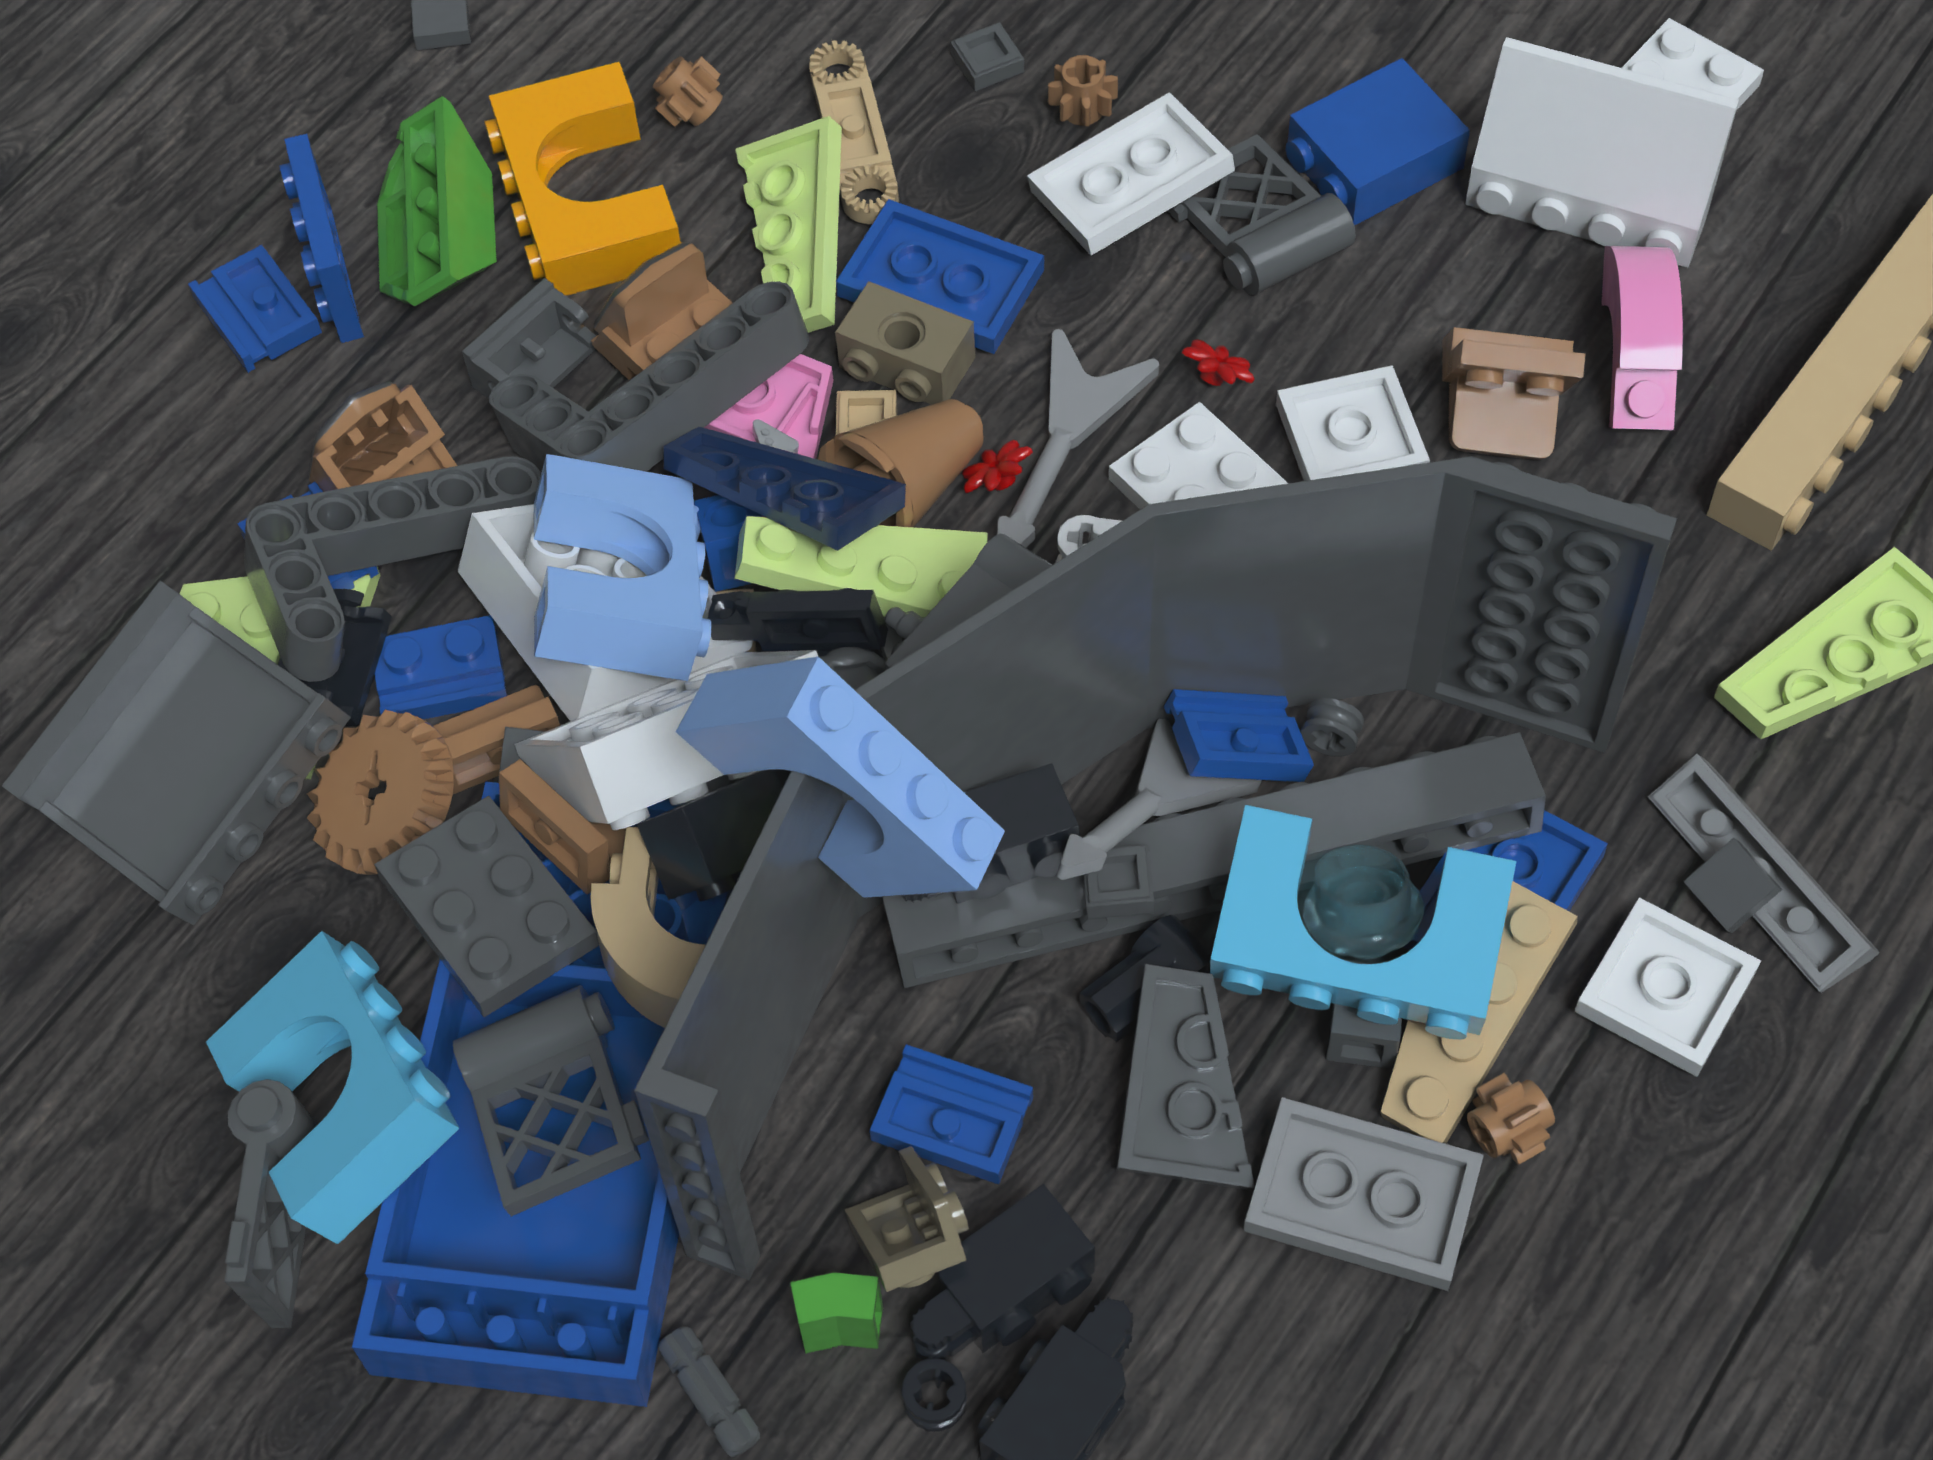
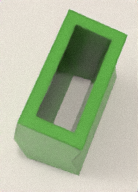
(838, 1310)

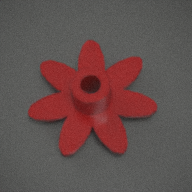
(1217, 365)
(996, 469)

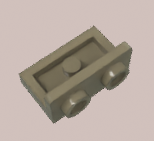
(912, 1228)

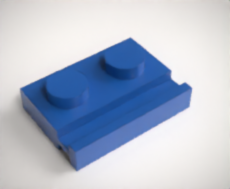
(255, 308)
(441, 669)
(1238, 736)
(952, 1114)

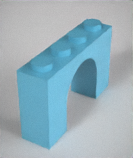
(1435, 983)
(391, 1103)

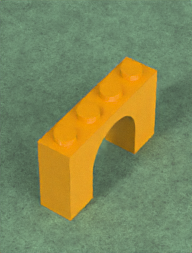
(539, 132)

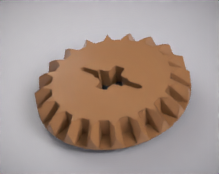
(418, 793)

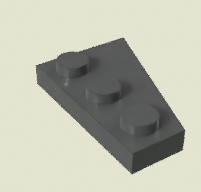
(1180, 1087)

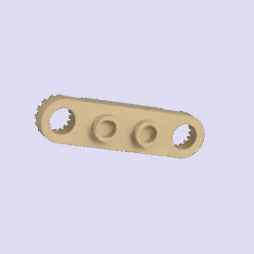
(864, 147)

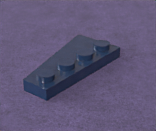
(787, 487)

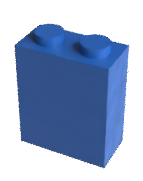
(1377, 140)

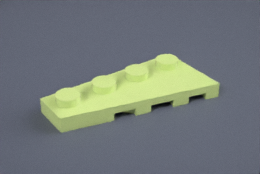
(797, 212)

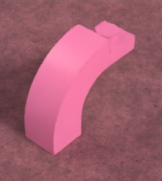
(1647, 328)

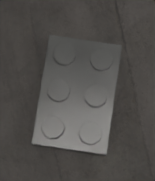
(487, 905)

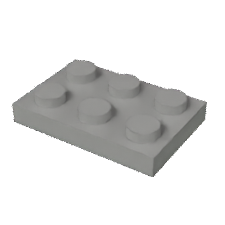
(1364, 1193)

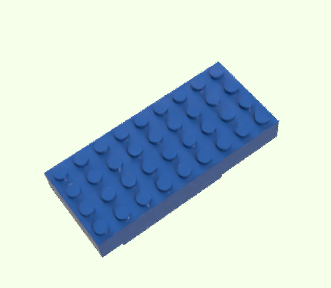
(560, 1292)

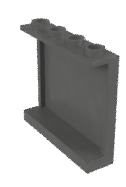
(177, 753)

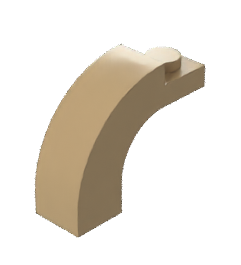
(638, 953)

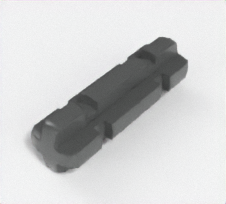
(709, 1391)

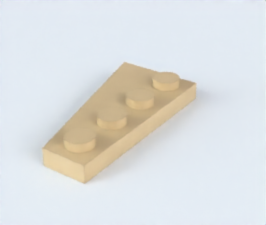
(1440, 1075)

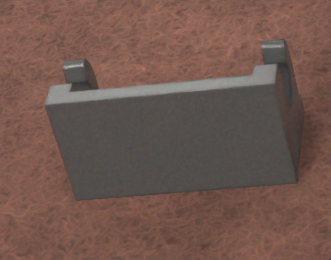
(533, 337)

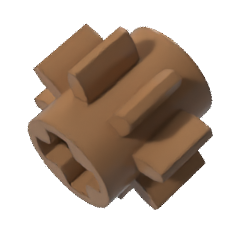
(1082, 90)
(687, 91)
(1511, 1118)

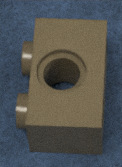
(905, 344)

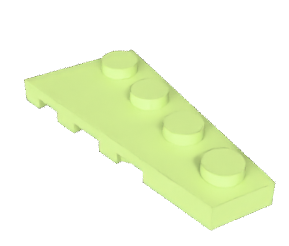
(901, 564)
(1842, 649)

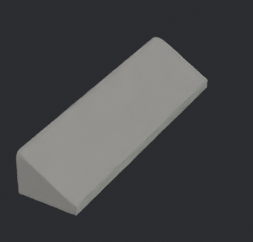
(1801, 915)

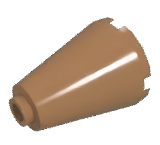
(913, 448)

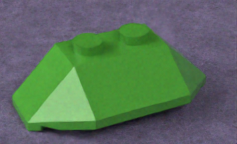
(434, 208)

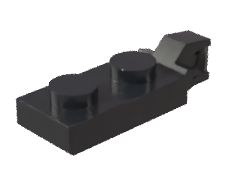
(800, 619)

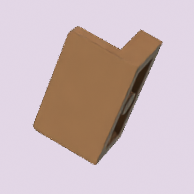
(478, 735)
(556, 828)

